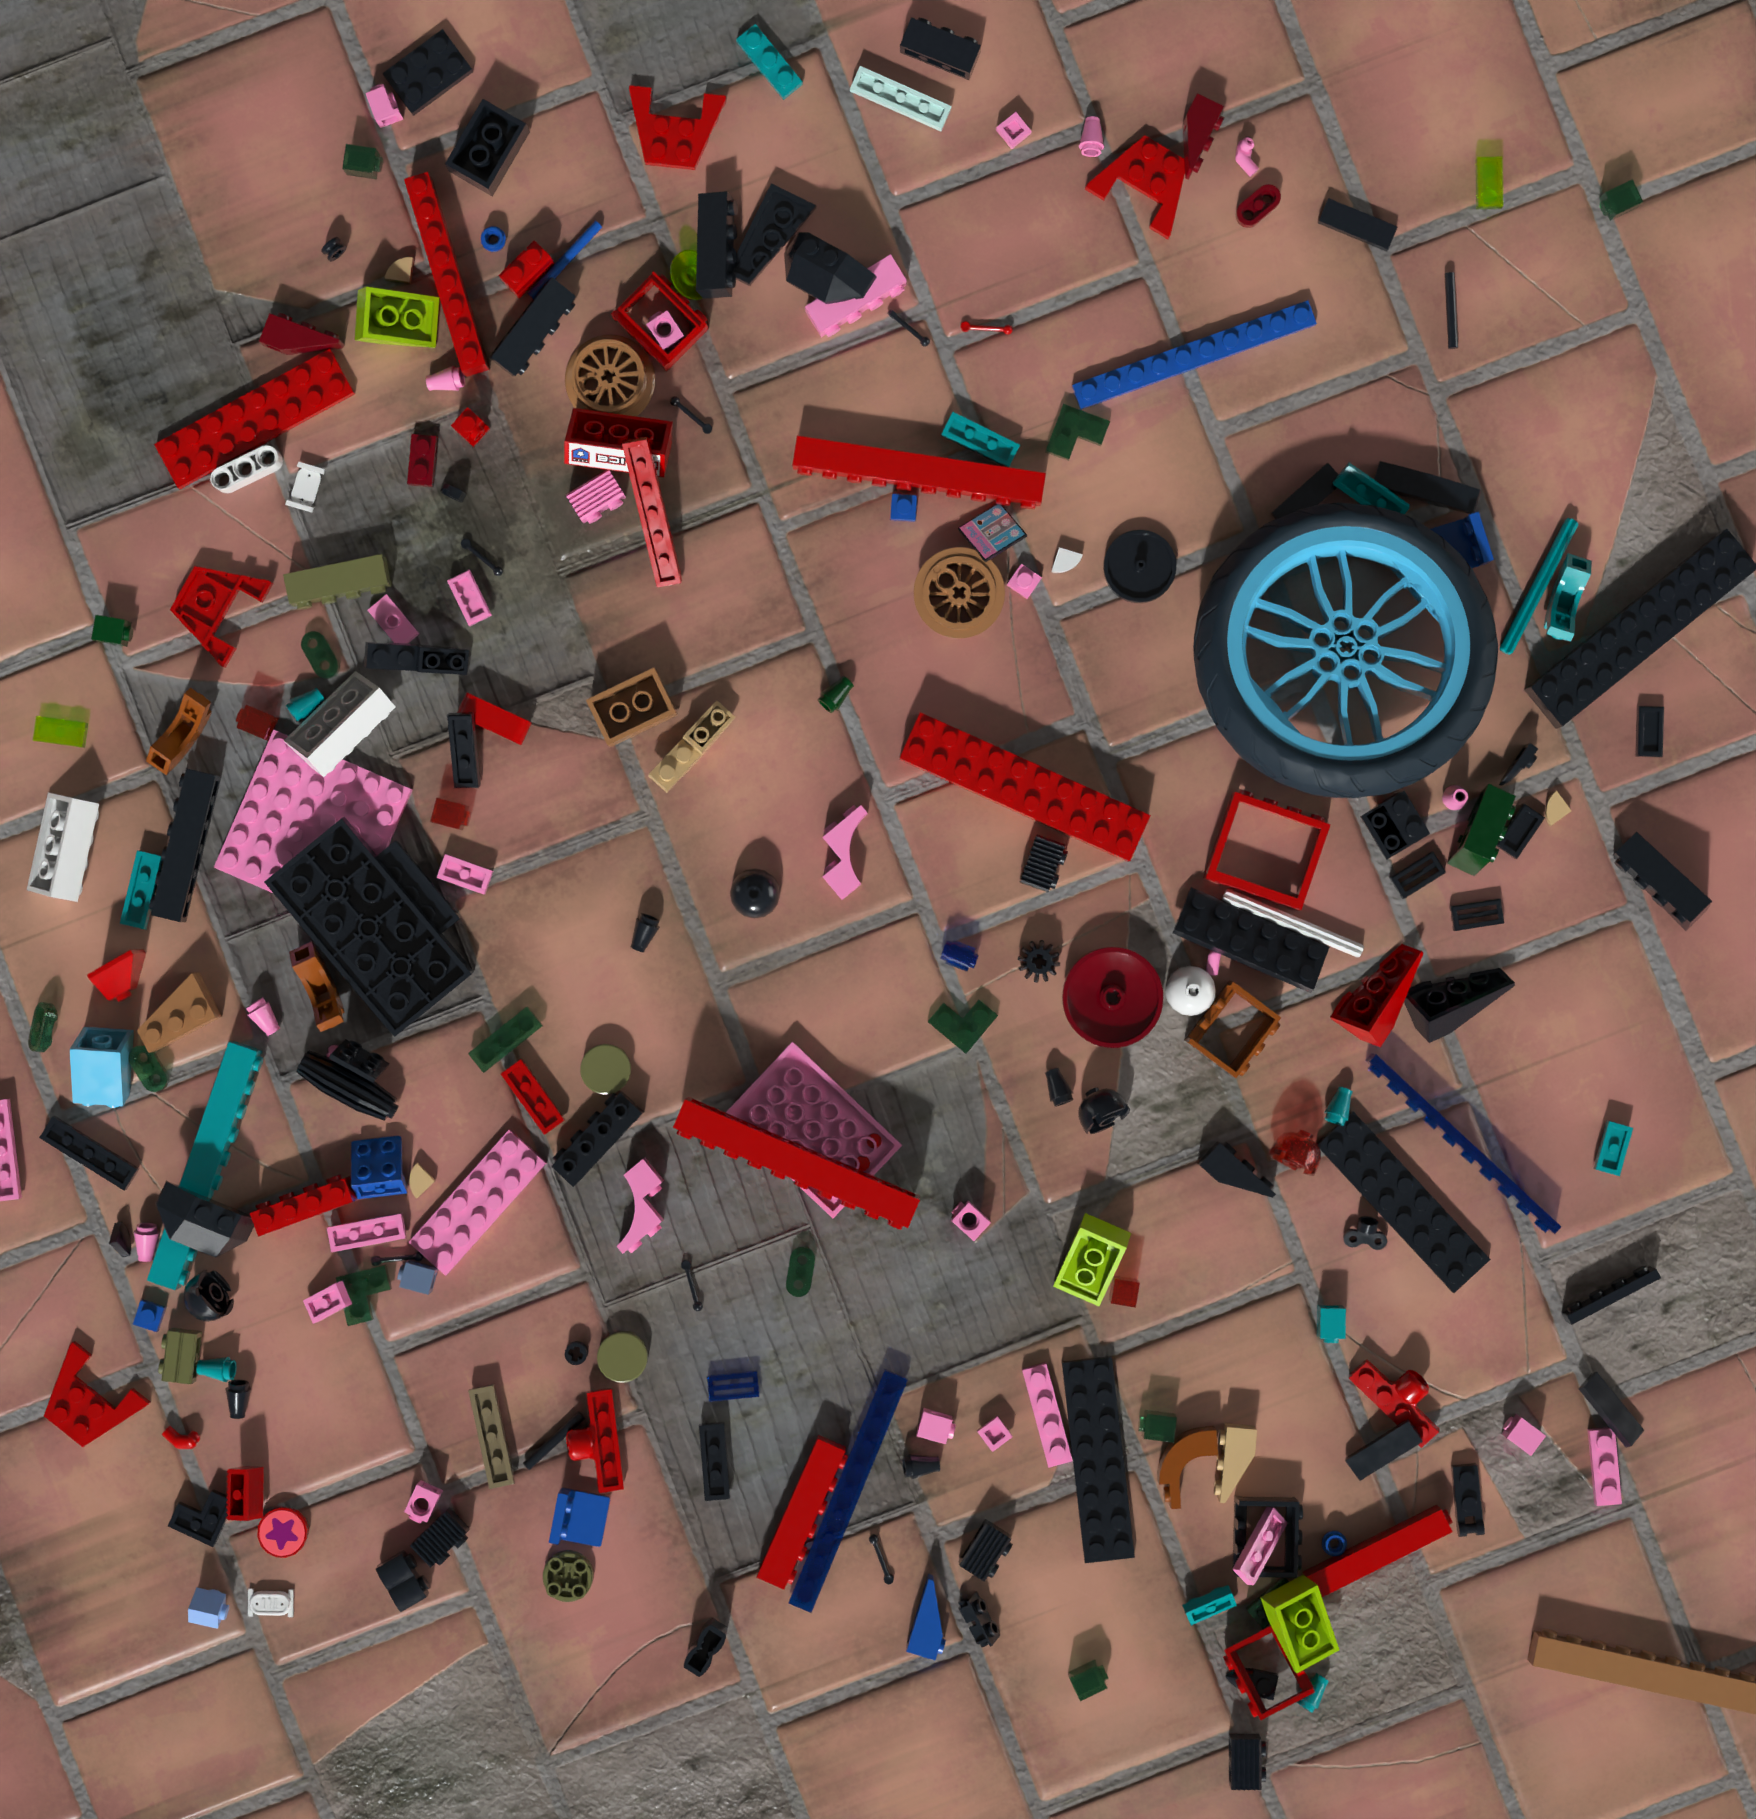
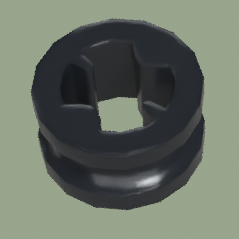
(333, 249)
(569, 1356)

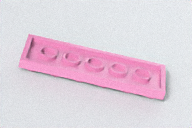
(477, 1202)

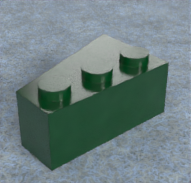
(1484, 830)

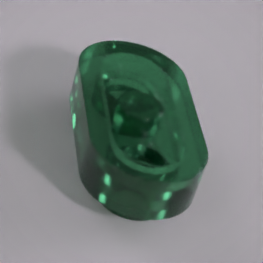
(320, 654)
(42, 1026)
(147, 1070)
(800, 1272)

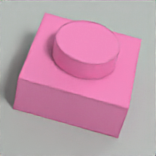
(1013, 130)
(1024, 581)
(994, 1433)

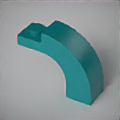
(1566, 597)

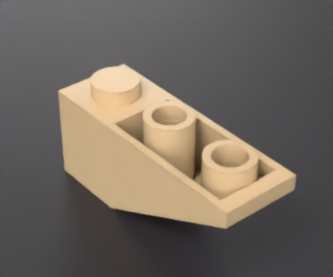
(1238, 1450)

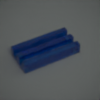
(730, 1396)

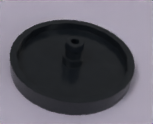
(1139, 566)

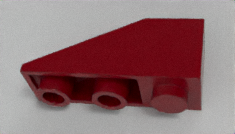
(1197, 127)
(292, 338)

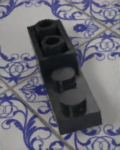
(416, 658)

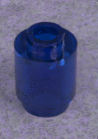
(959, 955)

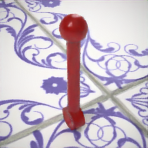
(965, 327)

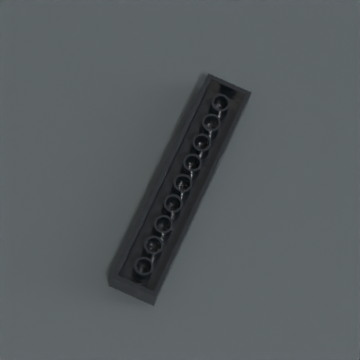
(1641, 628)

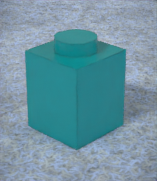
(1331, 1323)

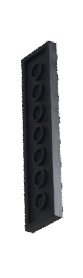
(1403, 1202)
(1098, 1459)

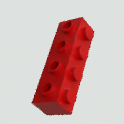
(303, 1206)

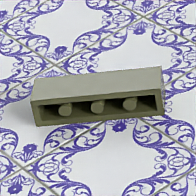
(337, 581)

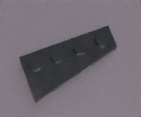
(770, 230)

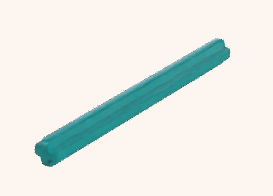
(1538, 586)

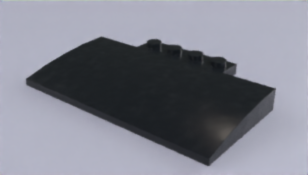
(374, 922)

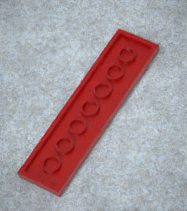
(254, 419)

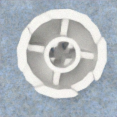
(1193, 1002)

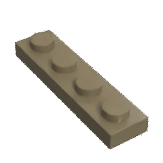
(491, 1436)

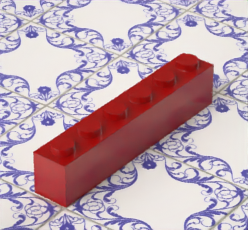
(801, 1511)

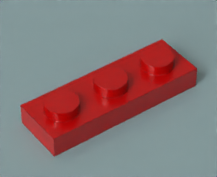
(532, 1096)

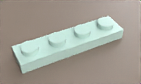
(900, 98)

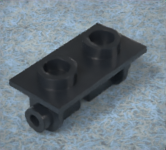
(975, 1609)

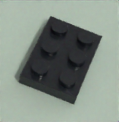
(427, 72)

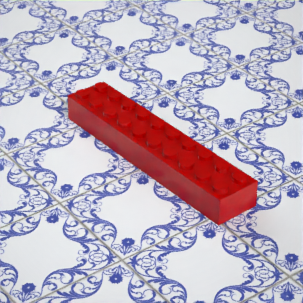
(1024, 787)
(796, 1162)

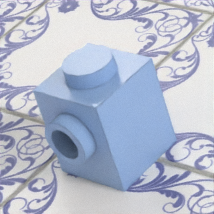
(208, 1608)

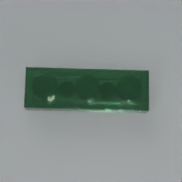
(505, 1039)

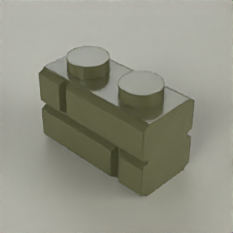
(180, 1356)

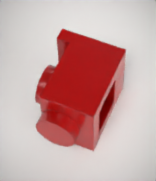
(470, 427)

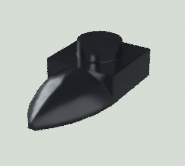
(1524, 759)
(1264, 1681)

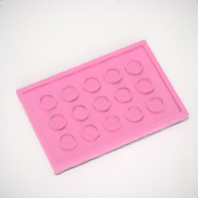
(814, 1111)

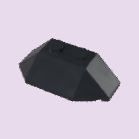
(825, 270)
(201, 1221)

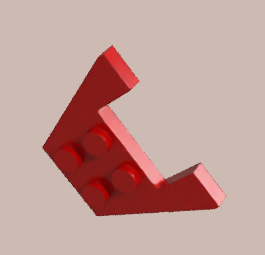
(672, 139)
(1152, 172)
(206, 601)
(80, 1409)

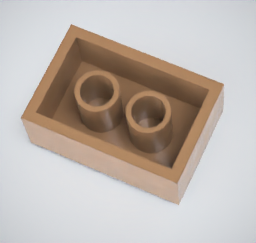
(631, 707)

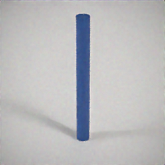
(567, 257)

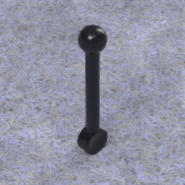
(924, 341)
(707, 428)
(466, 544)
(376, 1260)
(686, 1265)
(888, 1578)

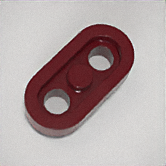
(1257, 207)

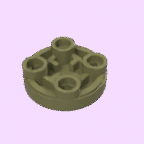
(605, 1069)
(622, 1356)
(568, 1576)

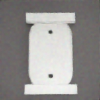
(305, 487)
(270, 1603)

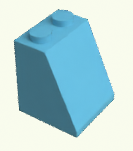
(101, 1066)

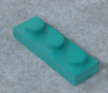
(769, 61)
(980, 440)
(1367, 490)
(140, 890)

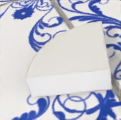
(1065, 560)

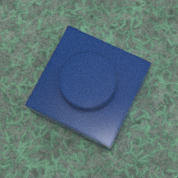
(903, 507)
(149, 1315)

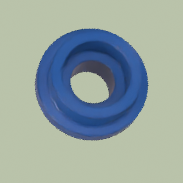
(488, 233)
(1339, 1549)

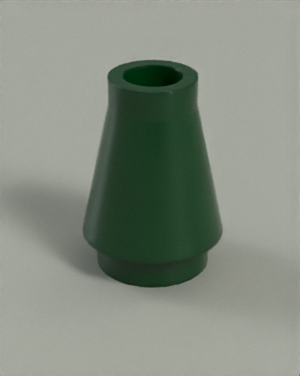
(834, 696)

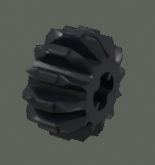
(1032, 966)

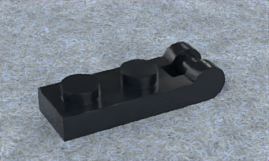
(1467, 1499)

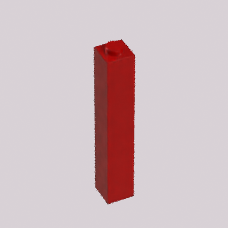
(1380, 1550)

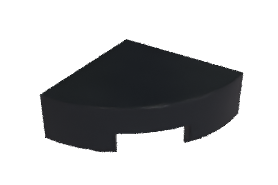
(453, 492)
(120, 1239)

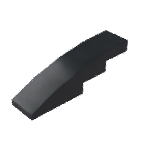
(1428, 488)

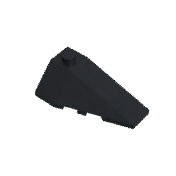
(1447, 1005)

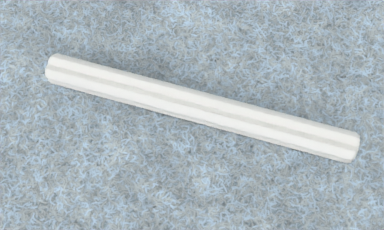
(1293, 923)

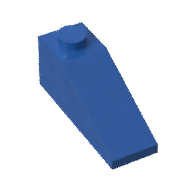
(926, 1630)

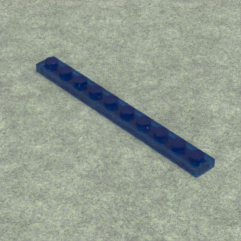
(1469, 1151)
(848, 1490)

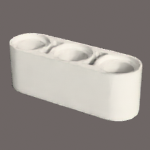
(234, 469)

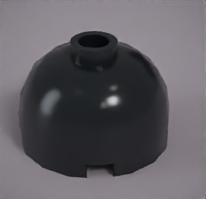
(755, 893)
(1101, 1109)
(207, 1296)

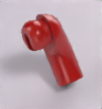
(181, 1441)

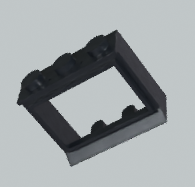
(1293, 1535)

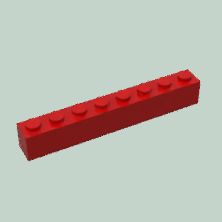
(446, 274)

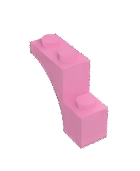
(838, 837)
(643, 1181)

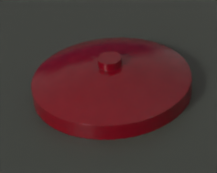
(1112, 997)

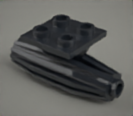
(350, 1078)

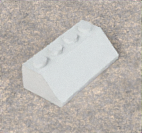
(340, 723)
(63, 847)

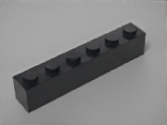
(185, 845)

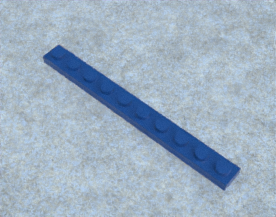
(1194, 355)

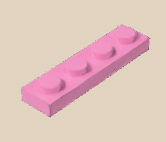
(9, 1172)
(1047, 1415)

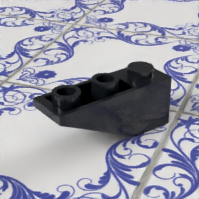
(1227, 1169)

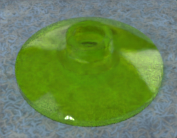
(681, 266)

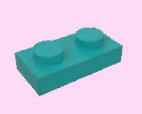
(1613, 1148)
(1209, 1604)

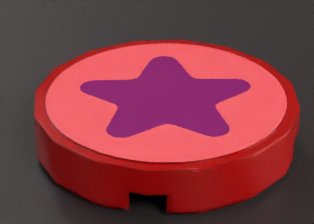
(282, 1532)

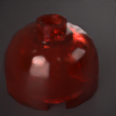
(1297, 1151)

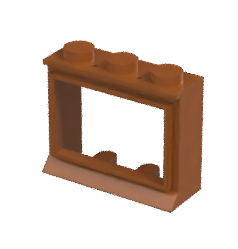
(1255, 1043)

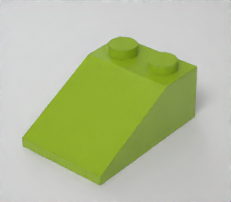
(396, 318)
(1092, 1259)
(1300, 1622)

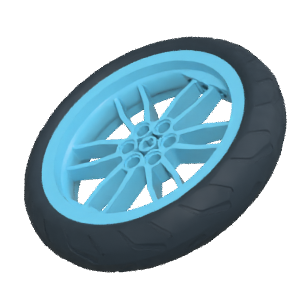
(1434, 577)

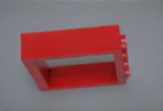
(1290, 813)

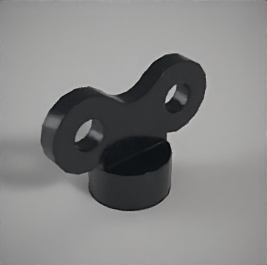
(1365, 1234)

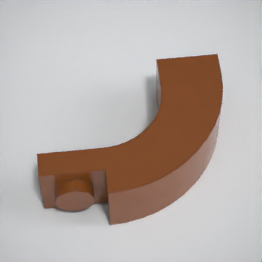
(182, 732)
(319, 986)
(1186, 1447)

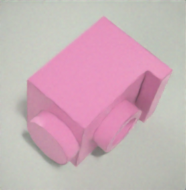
(383, 106)

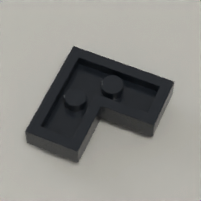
(203, 1524)

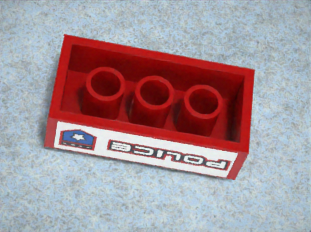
(597, 438)

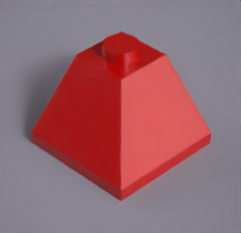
(119, 975)

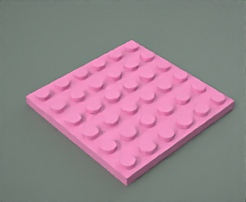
(294, 805)

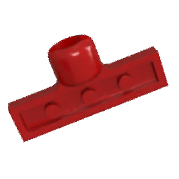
(1396, 1398)
(599, 1441)

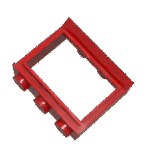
(643, 338)
(1246, 1685)

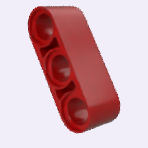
(495, 718)

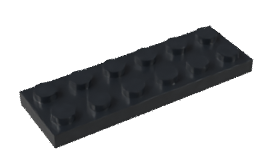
(1251, 940)

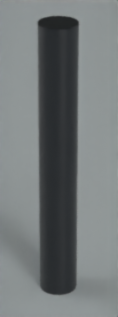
(1451, 310)
(553, 1441)

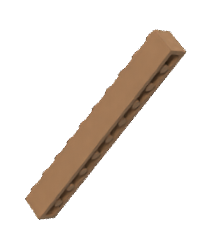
(1643, 1670)

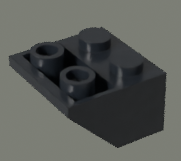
(1395, 824)

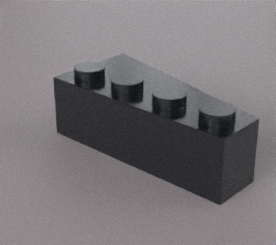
(1662, 881)

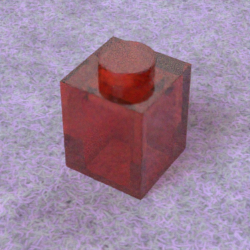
(256, 722)
(450, 814)
(1124, 1291)

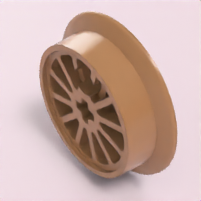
(576, 385)
(934, 568)

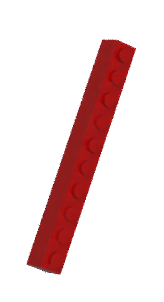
(918, 471)

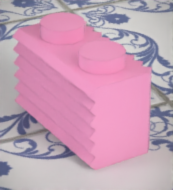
(596, 496)

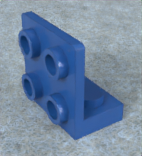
(1468, 539)
(377, 1167)
(579, 1517)

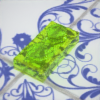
(1489, 182)
(60, 731)

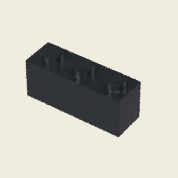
(940, 47)

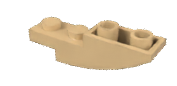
(692, 746)

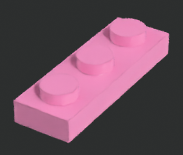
(366, 1232)
(1604, 1466)
(1260, 1546)

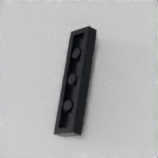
(89, 1153)
(1619, 1289)

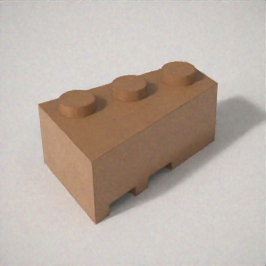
(180, 1014)

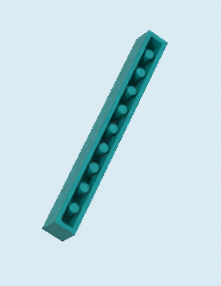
(210, 1152)

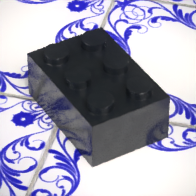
(487, 147)

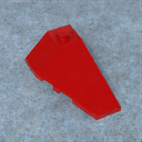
(1377, 1002)

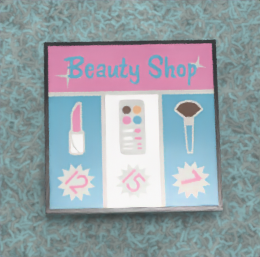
(992, 532)

